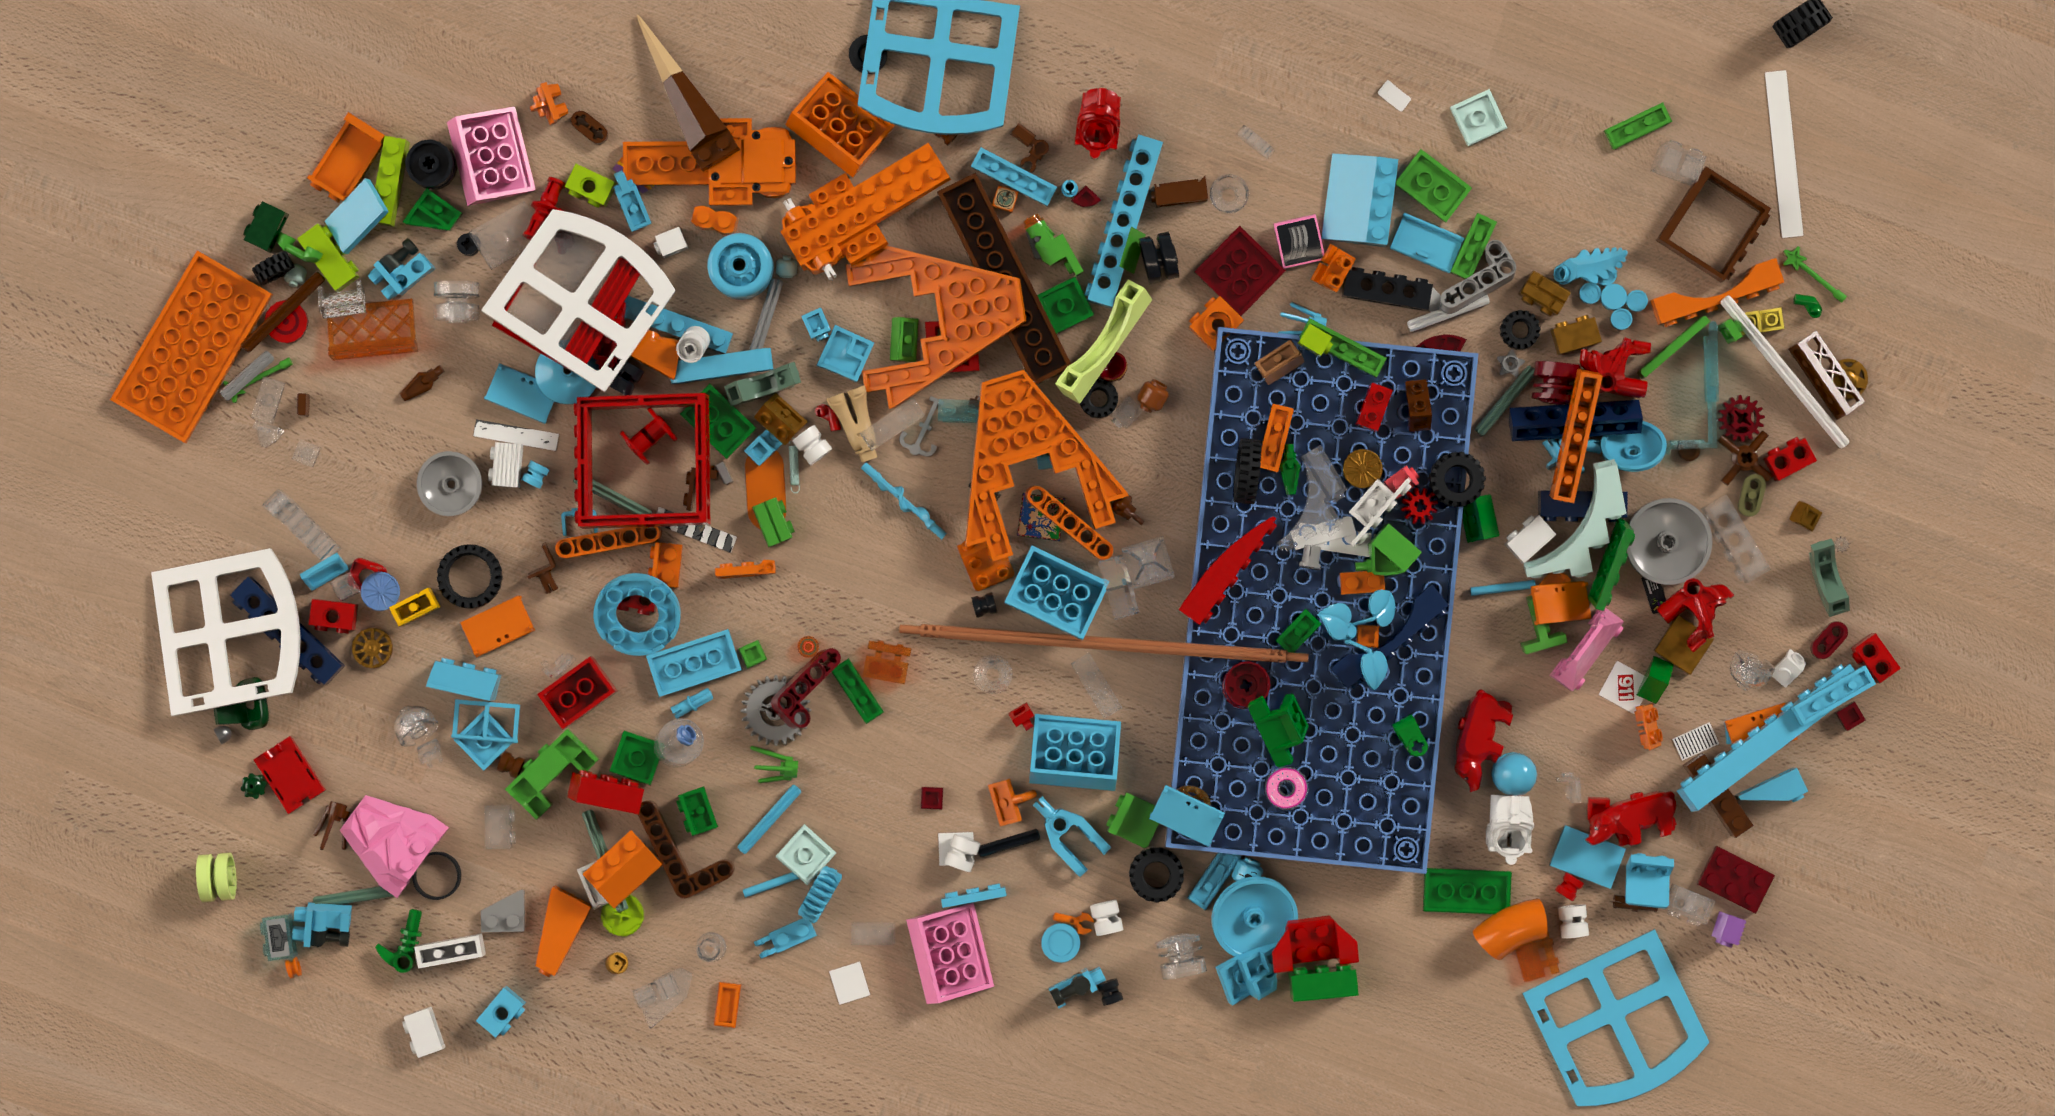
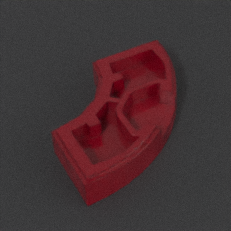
(1444, 342)

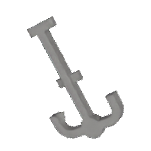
(915, 448)

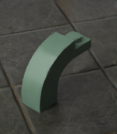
(763, 384)
(1827, 578)

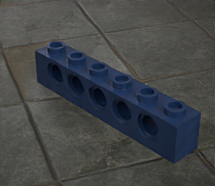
(1550, 420)
(331, 664)

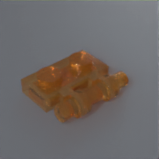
(883, 668)
(1530, 961)

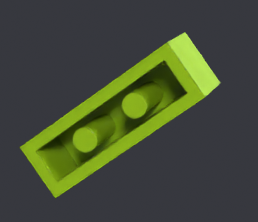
(332, 263)

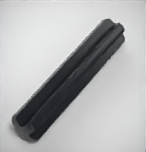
(1008, 843)

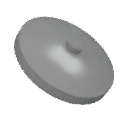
(1669, 541)

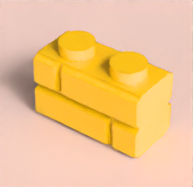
(414, 607)

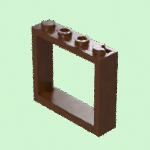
(1749, 237)

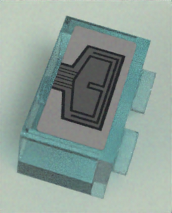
(278, 937)

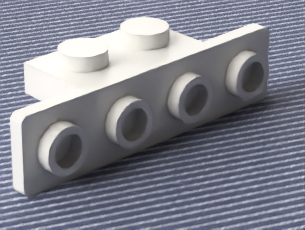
(1373, 504)

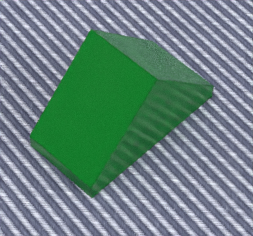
(1655, 680)

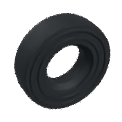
(854, 54)

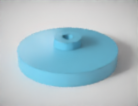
(1060, 942)

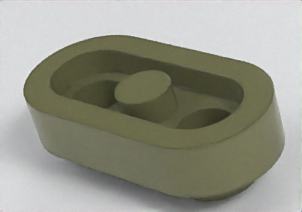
(1751, 495)

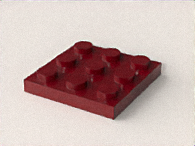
(1240, 271)

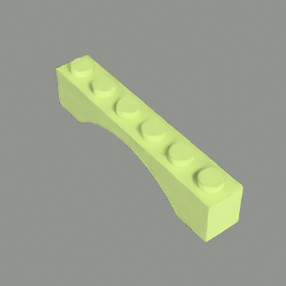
(1084, 372)

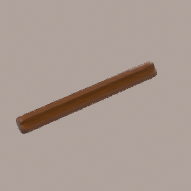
(282, 312)

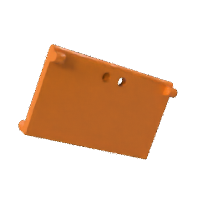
(1559, 606)
(502, 622)
(1740, 726)

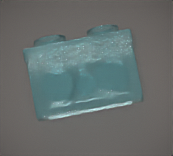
(958, 410)

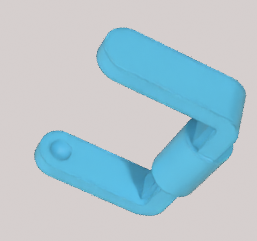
(572, 513)

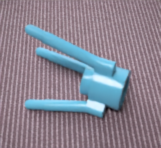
(1315, 316)

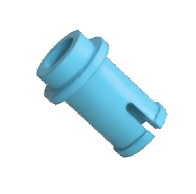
(1065, 192)

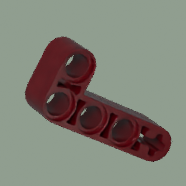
(808, 684)

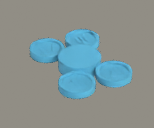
(1613, 298)

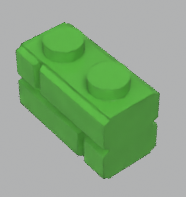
(772, 522)

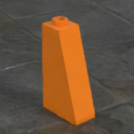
(561, 927)

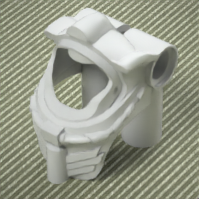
(1513, 819)

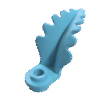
(1590, 266)

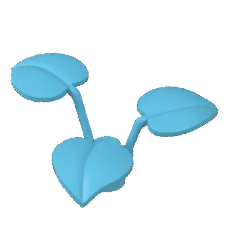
(1337, 619)

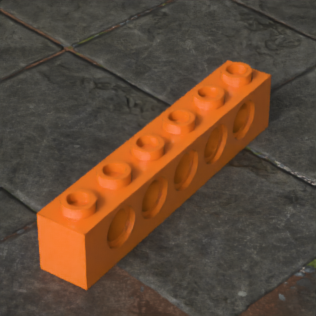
(1575, 435)

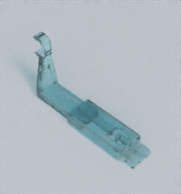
(1711, 394)

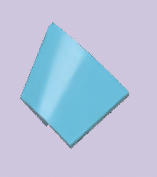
(1248, 974)

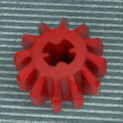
(1413, 509)

